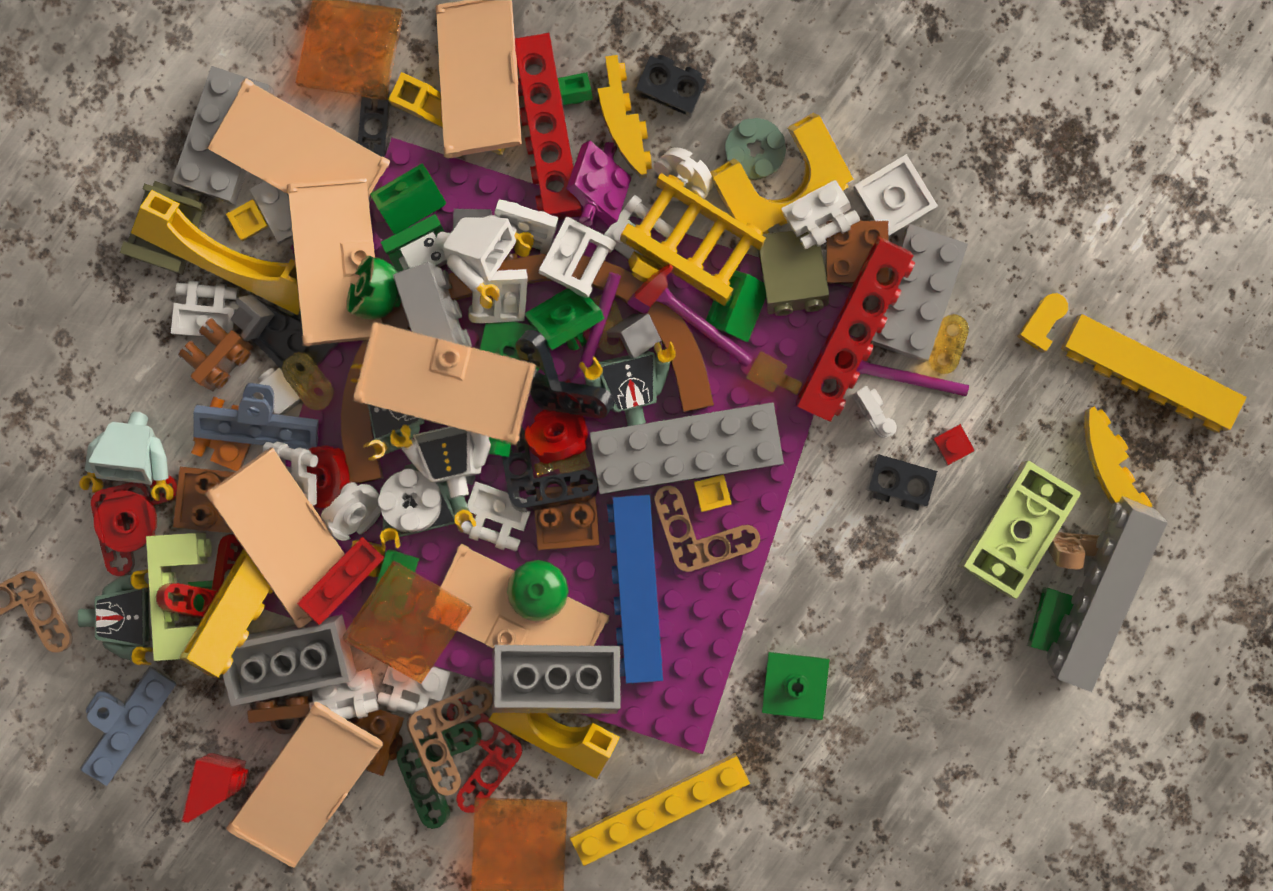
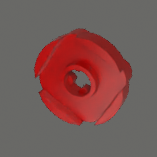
(553, 448)
(333, 465)
(111, 511)

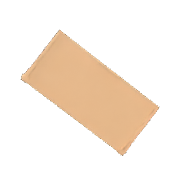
(478, 76)
(289, 145)
(329, 244)
(445, 382)
(277, 529)
(495, 622)
(305, 785)

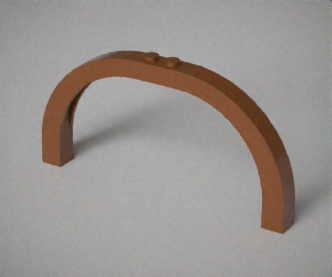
(687, 364)

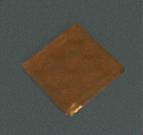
(350, 48)
(407, 622)
(518, 844)

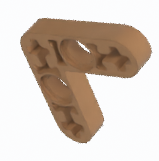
(700, 546)
(1071, 548)
(30, 601)
(438, 724)

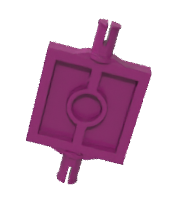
(599, 183)

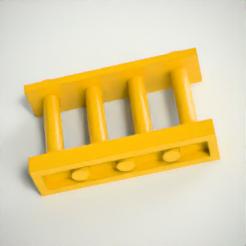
(666, 253)

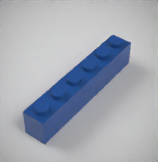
(637, 589)

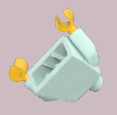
(129, 455)

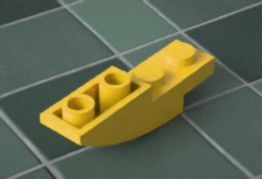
(624, 129)
(1106, 454)

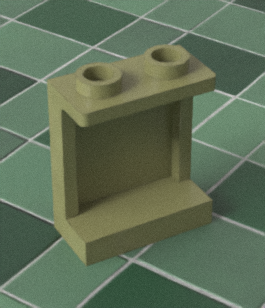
(152, 254)
(792, 275)

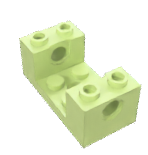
(163, 553)
(1002, 557)

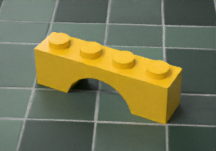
(420, 100)
(581, 747)

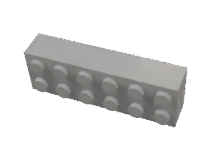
(686, 448)
(1106, 593)

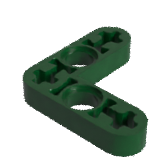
(407, 767)

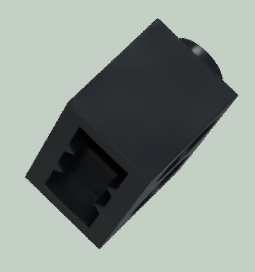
(667, 93)
(903, 473)

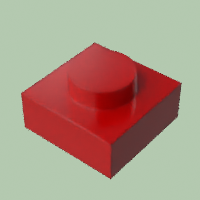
(953, 444)

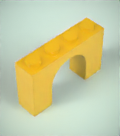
(822, 166)

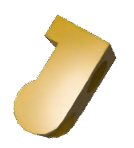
(1042, 320)

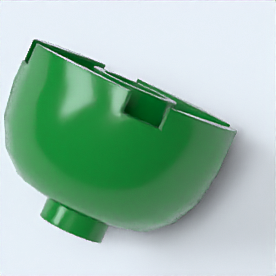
(375, 290)
(537, 590)

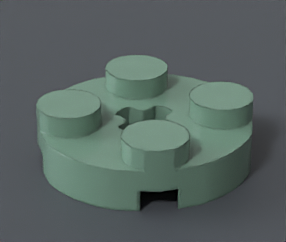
(771, 141)

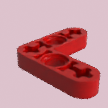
(97, 497)
(189, 592)
(493, 759)

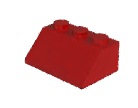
(212, 782)

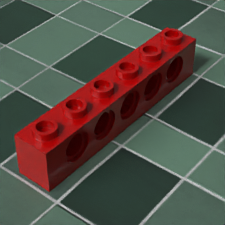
(538, 50)
(881, 255)

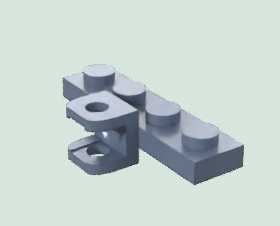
(254, 422)
(123, 723)

